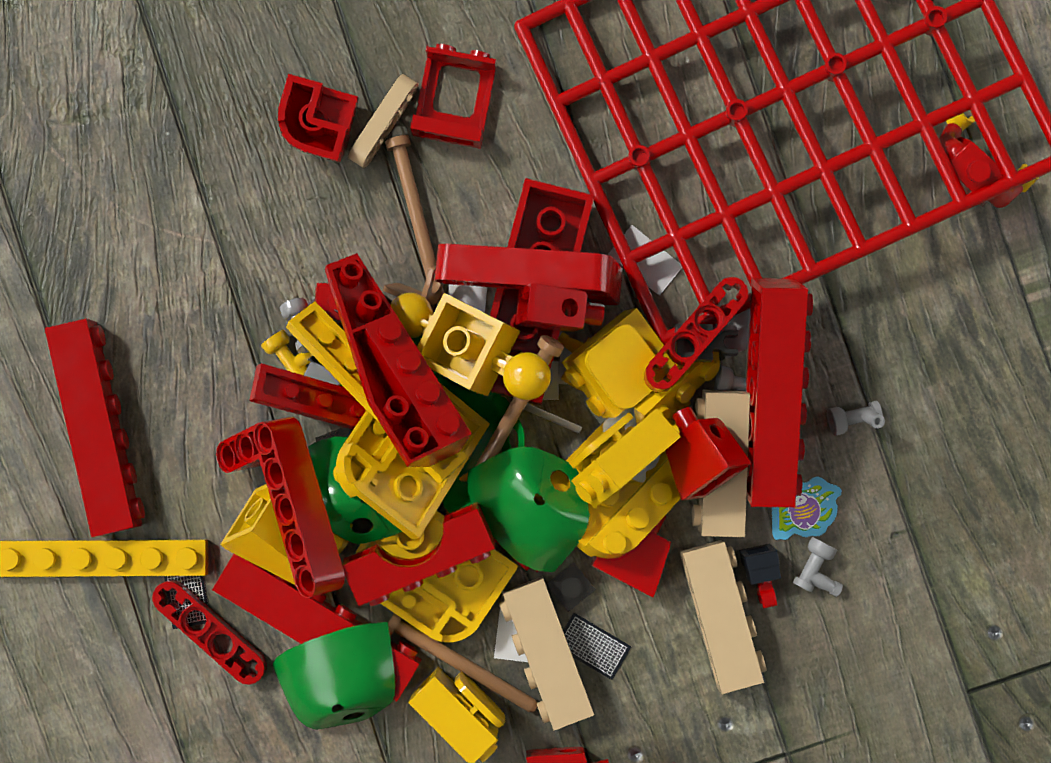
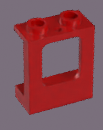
(449, 127)

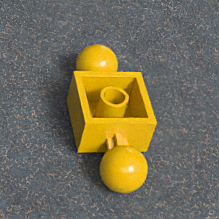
(471, 346)

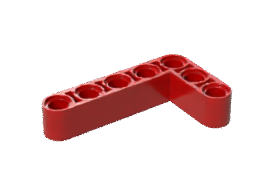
(518, 267)
(295, 497)

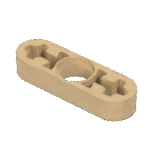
(383, 120)

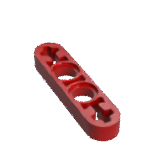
(699, 337)
(205, 637)

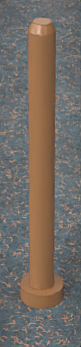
(398, 146)
(548, 348)
(461, 663)

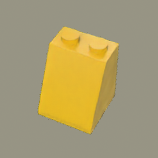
(258, 537)

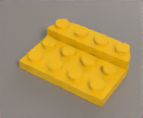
(377, 474)
(626, 515)
(449, 605)

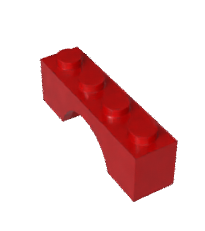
(377, 573)

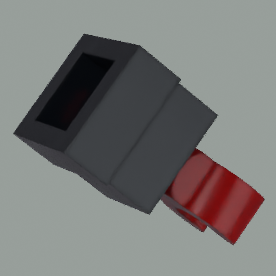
(761, 567)

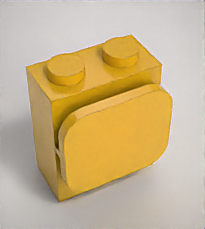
(613, 364)
(621, 455)
(460, 714)

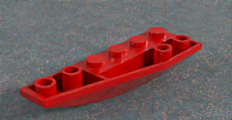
(393, 371)

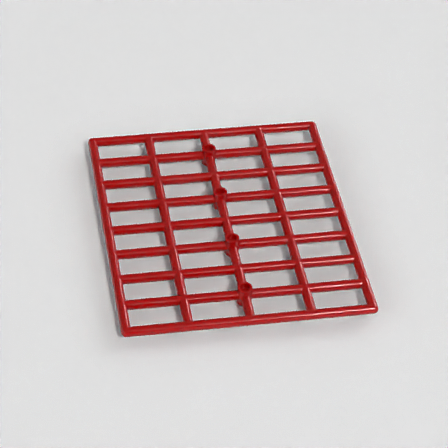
(785, 90)

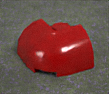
(316, 117)

